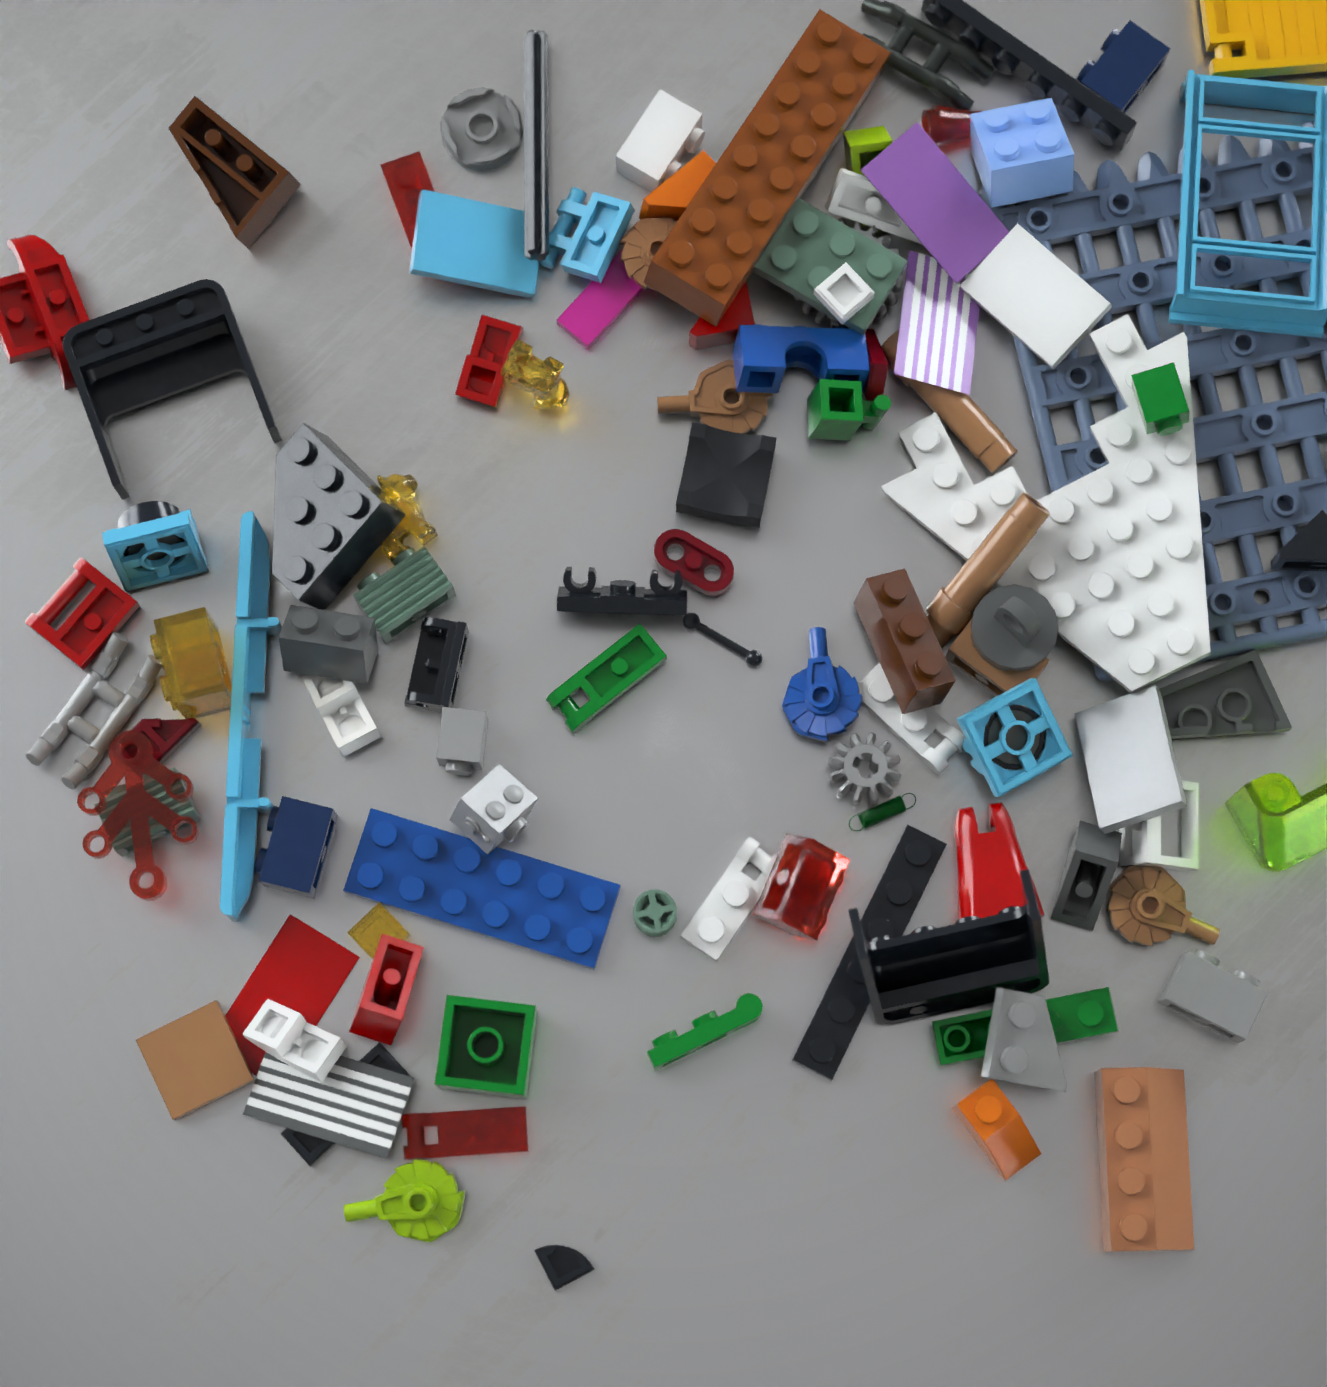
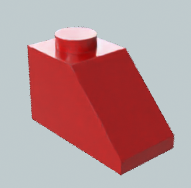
(386, 989)

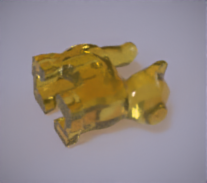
(536, 376)
(402, 491)

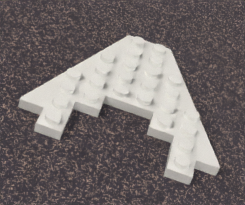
(1118, 544)

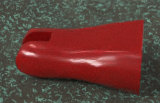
(988, 864)

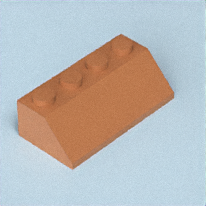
(1143, 1159)

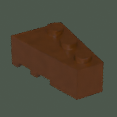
(235, 171)

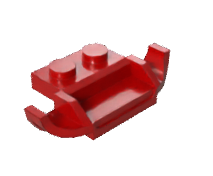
(39, 305)

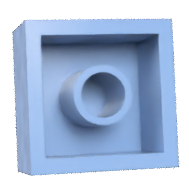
(1021, 152)

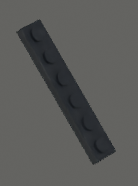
(1039, 74)
(884, 916)

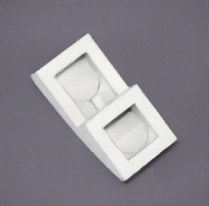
(342, 712)
(294, 1041)

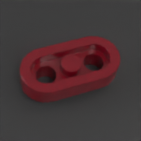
(696, 560)

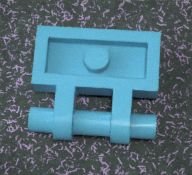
(596, 236)

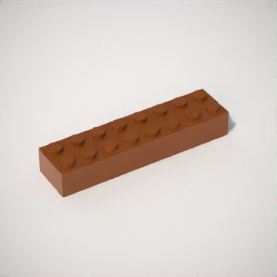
(766, 167)

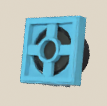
(154, 545)
(1012, 737)

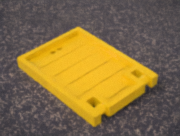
(1272, 36)

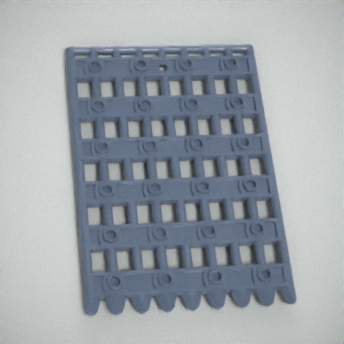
(1219, 434)

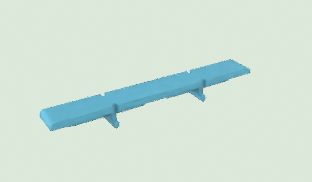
(245, 752)

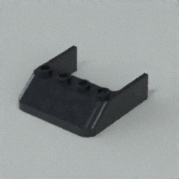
(156, 353)
(955, 963)

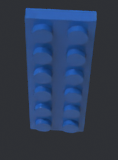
(482, 893)

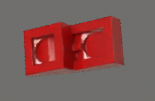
(482, 368)

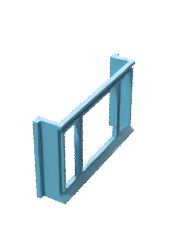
(1237, 307)

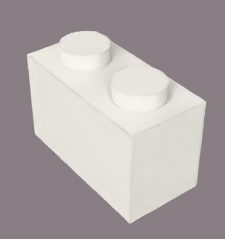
(660, 141)

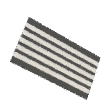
(351, 1107)

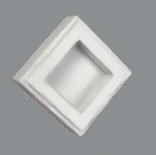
(844, 293)

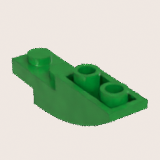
(1071, 1017)

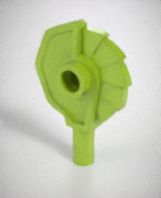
(417, 1202)

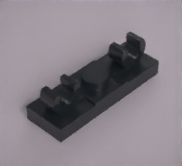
(622, 596)

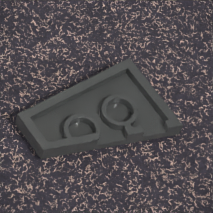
(1225, 701)

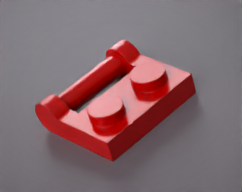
(92, 622)

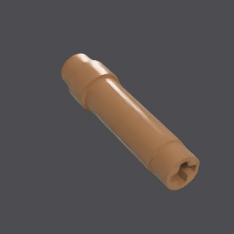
(961, 417)
(955, 604)

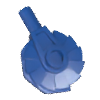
(821, 697)

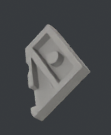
(1022, 1042)

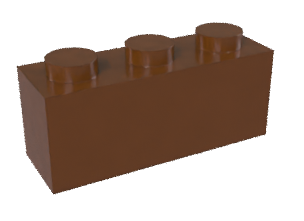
(904, 641)

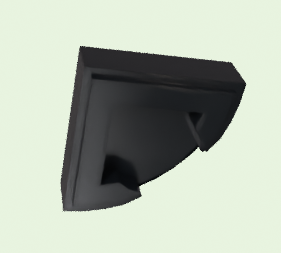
(563, 1264)

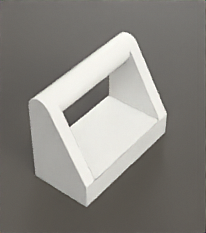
(1143, 840)

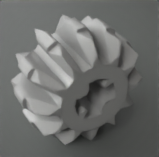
(850, 775)

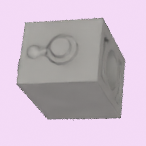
(494, 809)

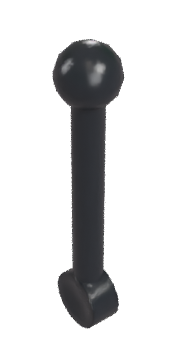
(692, 622)

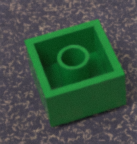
(486, 1046)

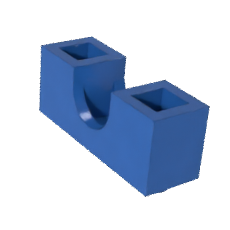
(766, 351)

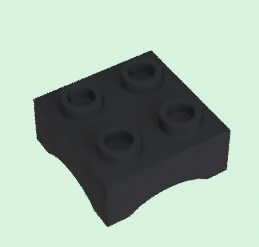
(725, 475)

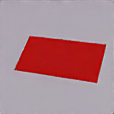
(296, 971)

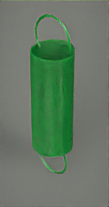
(882, 812)

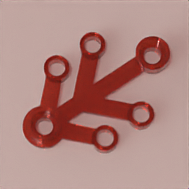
(136, 807)

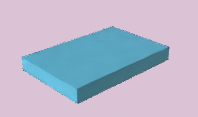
(472, 244)

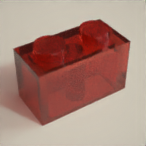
(801, 886)

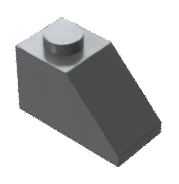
(1086, 875)

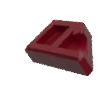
(878, 367)
(164, 735)

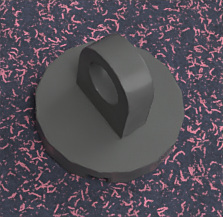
(1014, 628)

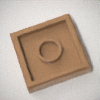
(195, 1060)

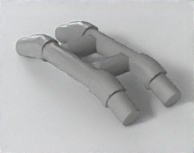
(70, 718)

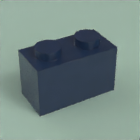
(1125, 67)
(296, 847)

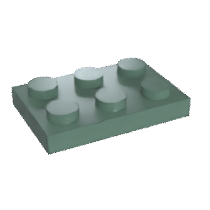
(814, 246)

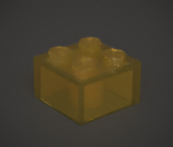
(194, 663)

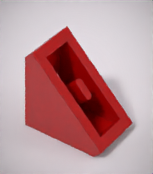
(706, 335)

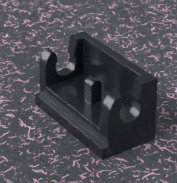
(437, 664)

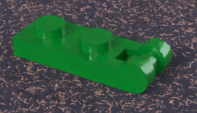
(607, 677)
(706, 1031)

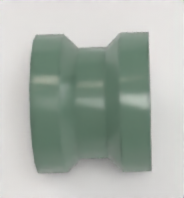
(653, 905)

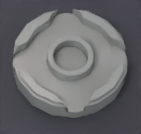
(481, 129)

